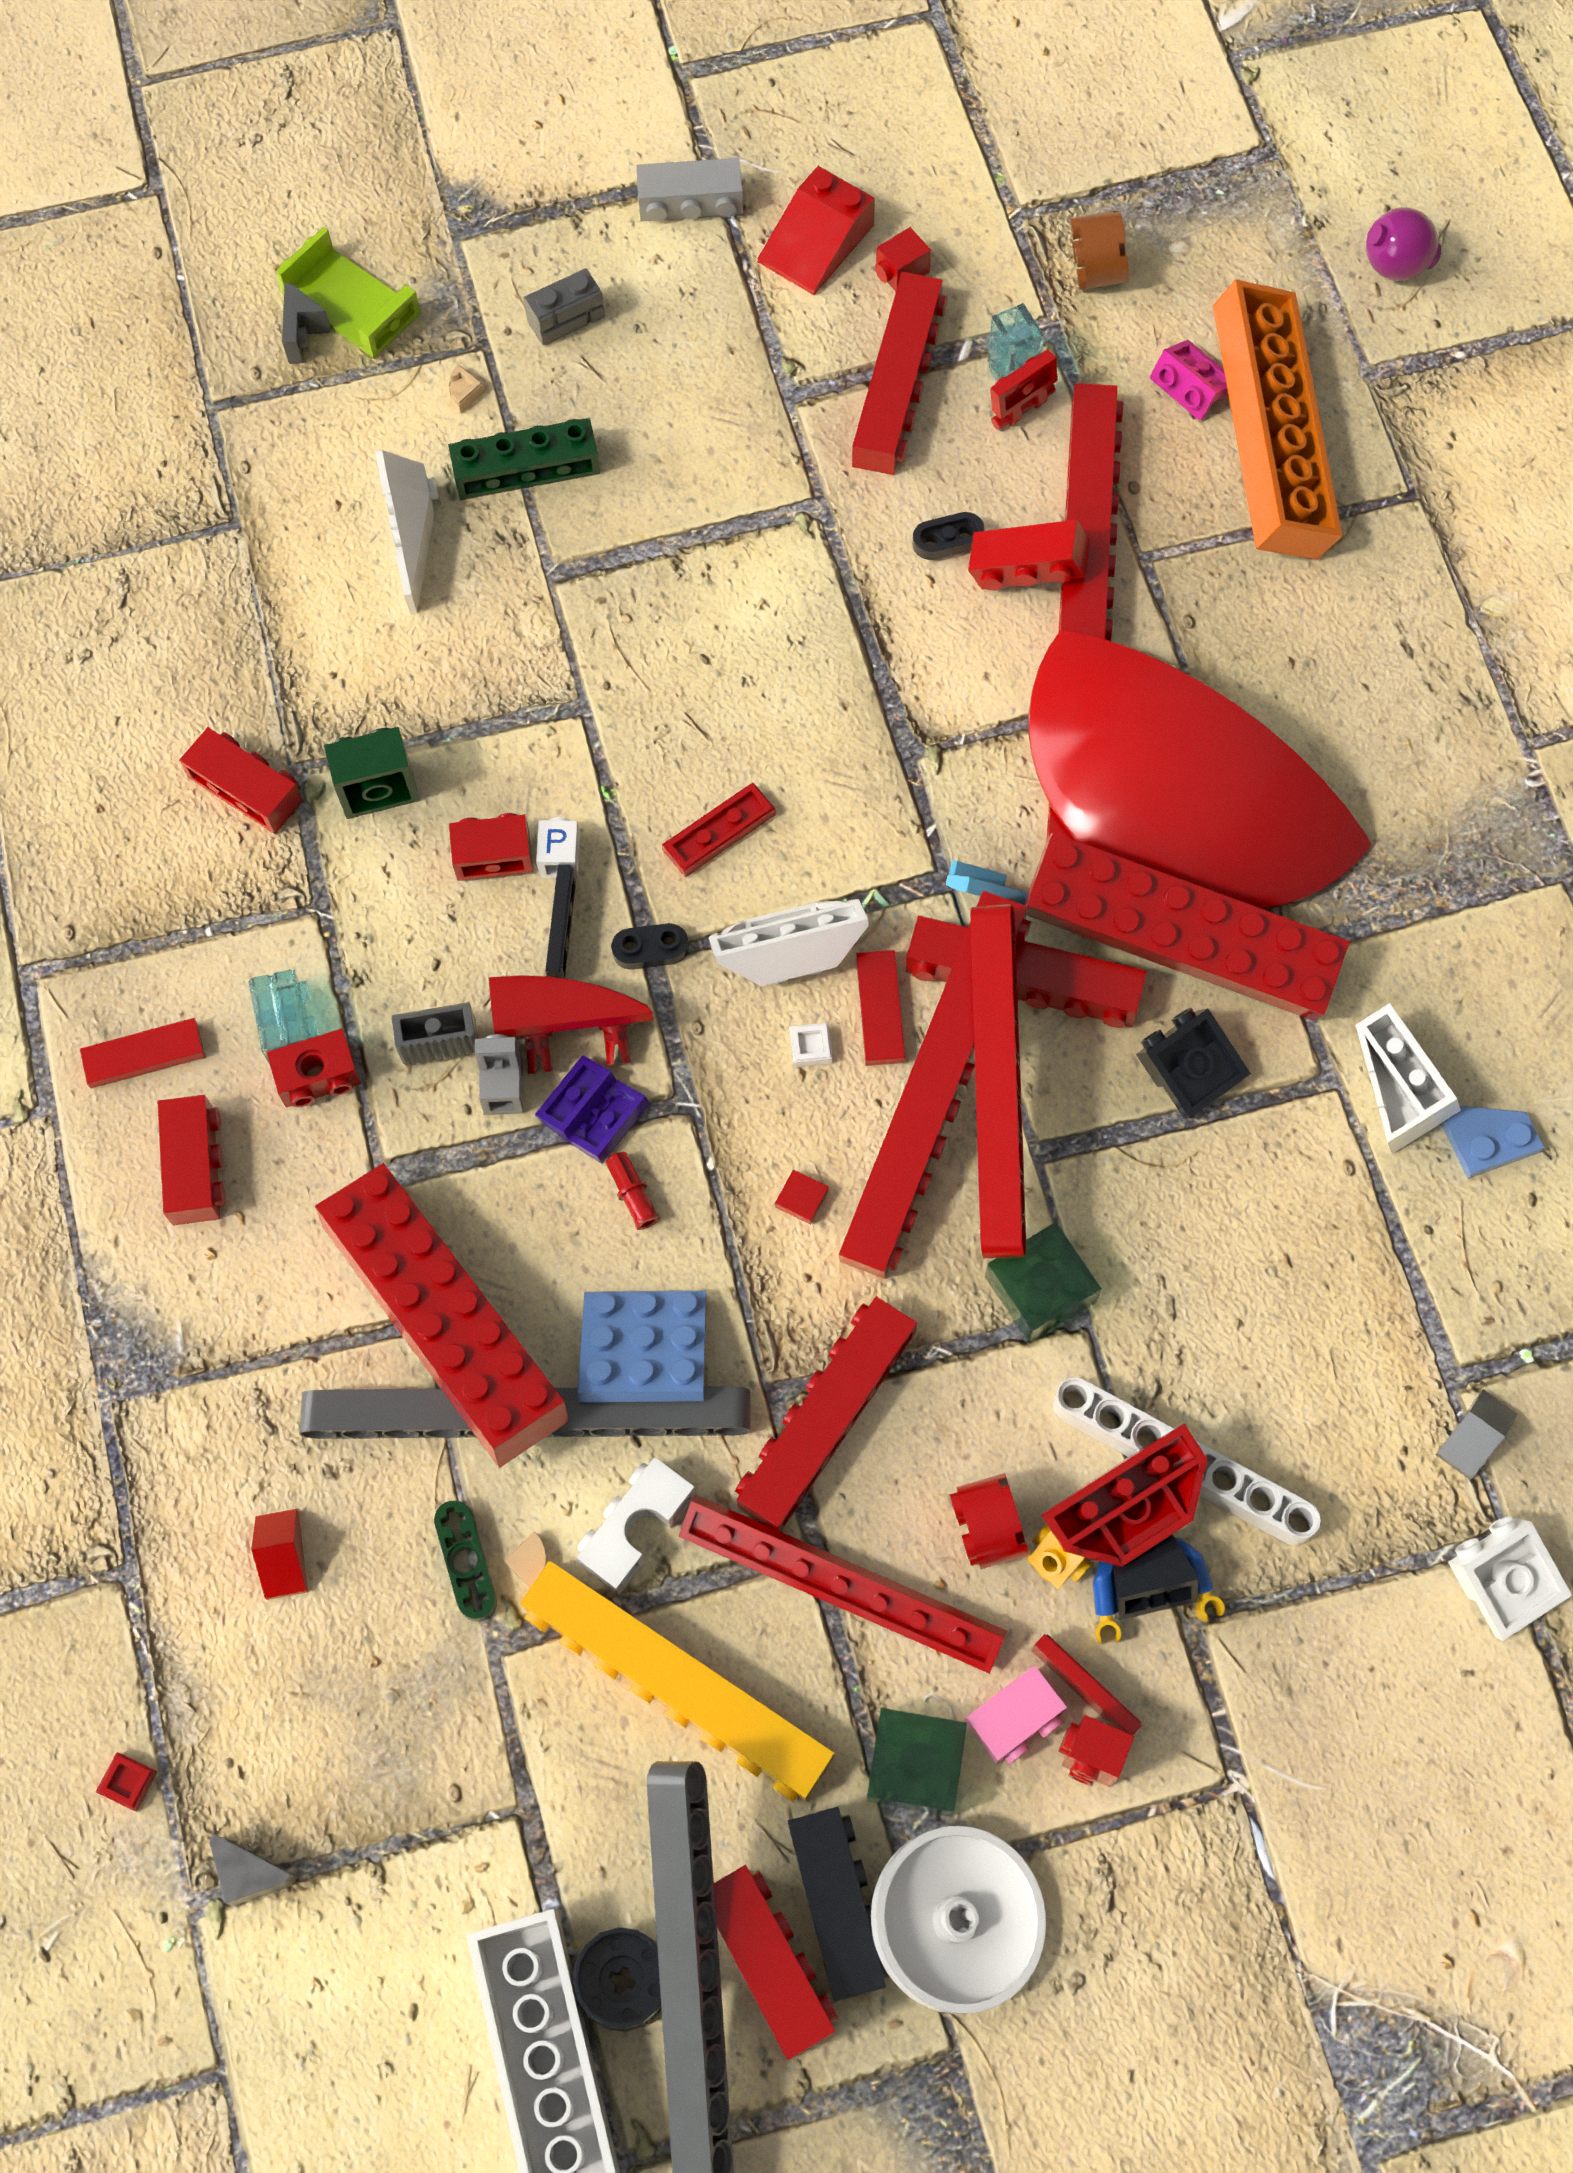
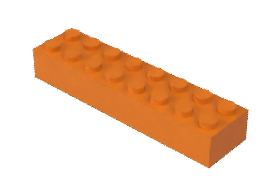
(1276, 421)

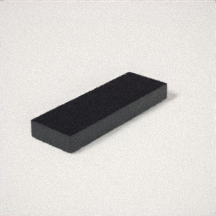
(561, 922)

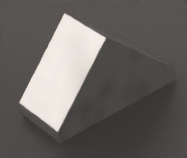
(245, 1874)

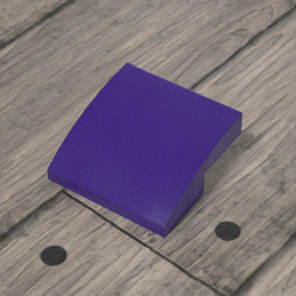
(592, 1109)

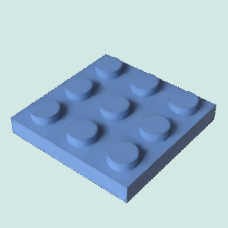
(643, 1346)

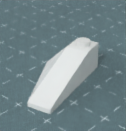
(410, 518)

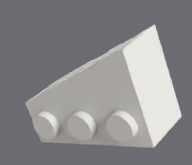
(1404, 1080)

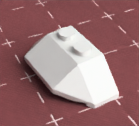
(790, 941)

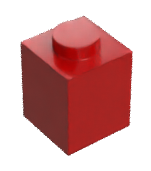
(902, 254)

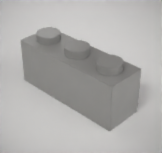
(689, 189)

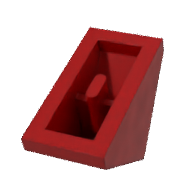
(279, 1554)

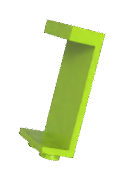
(354, 300)

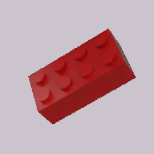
(768, 1963)

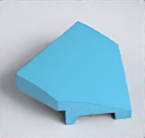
(976, 879)

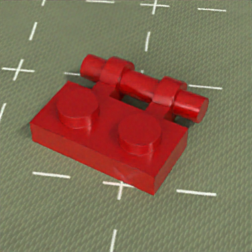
(1023, 389)

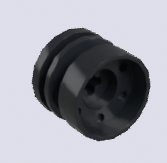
(608, 1956)

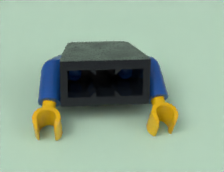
(1154, 1581)

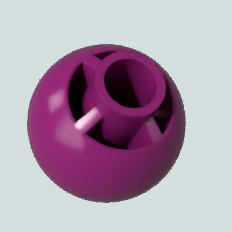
(1402, 244)

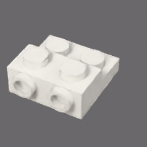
(1509, 1576)

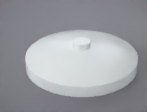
(958, 1920)

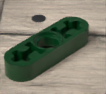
(446, 1535)

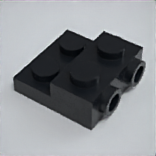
(1192, 1061)

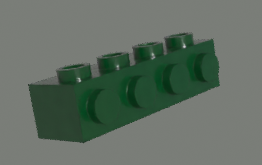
(524, 458)

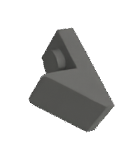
(300, 319)

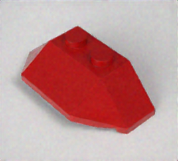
(1132, 1502)

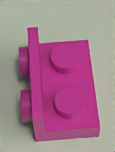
(1190, 378)

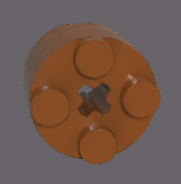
(1099, 250)

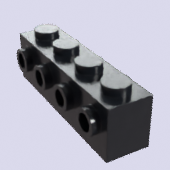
(836, 1902)

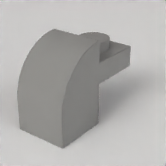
(500, 1074)

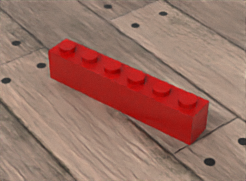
(897, 374)
(1044, 974)
(826, 1414)

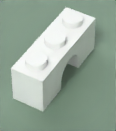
(653, 1493)

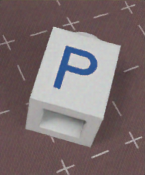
(557, 845)

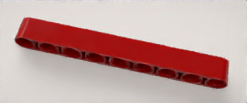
(998, 1082)

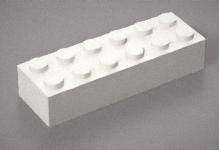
(541, 2047)

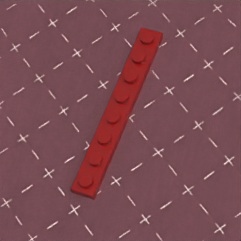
(842, 1583)

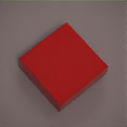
(801, 1197)
(126, 1781)

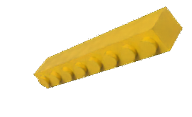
(677, 1681)

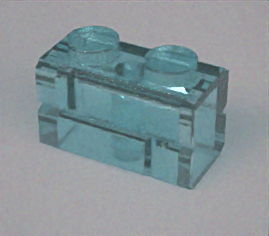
(281, 1010)

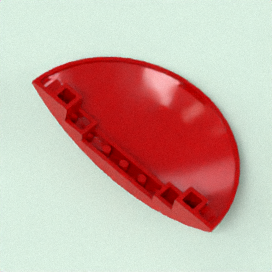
(1181, 777)

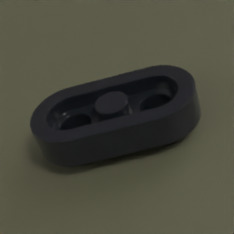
(946, 535)
(650, 948)

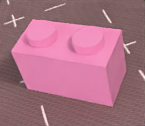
(1016, 1716)

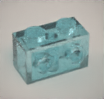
(1013, 340)

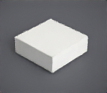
(810, 1045)

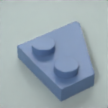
(1490, 1138)

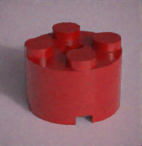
(991, 1522)

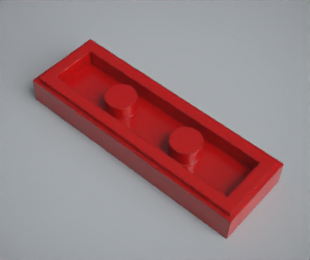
(718, 829)
(880, 1008)
(142, 1053)
(1085, 1685)

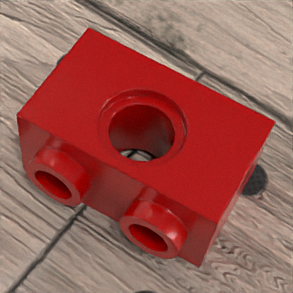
(293, 1062)

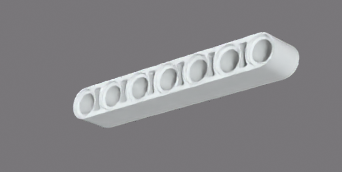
(1243, 1480)

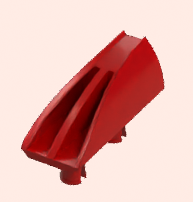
(546, 1004)

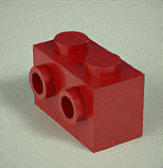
(490, 847)
(1095, 1751)

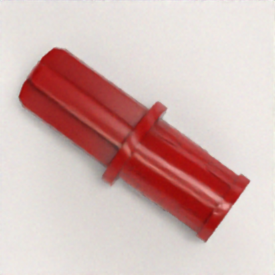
(632, 1190)

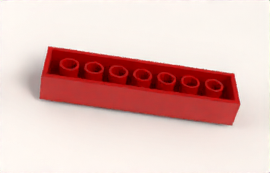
(1185, 927)
(442, 1315)

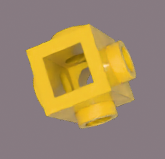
(1053, 1562)

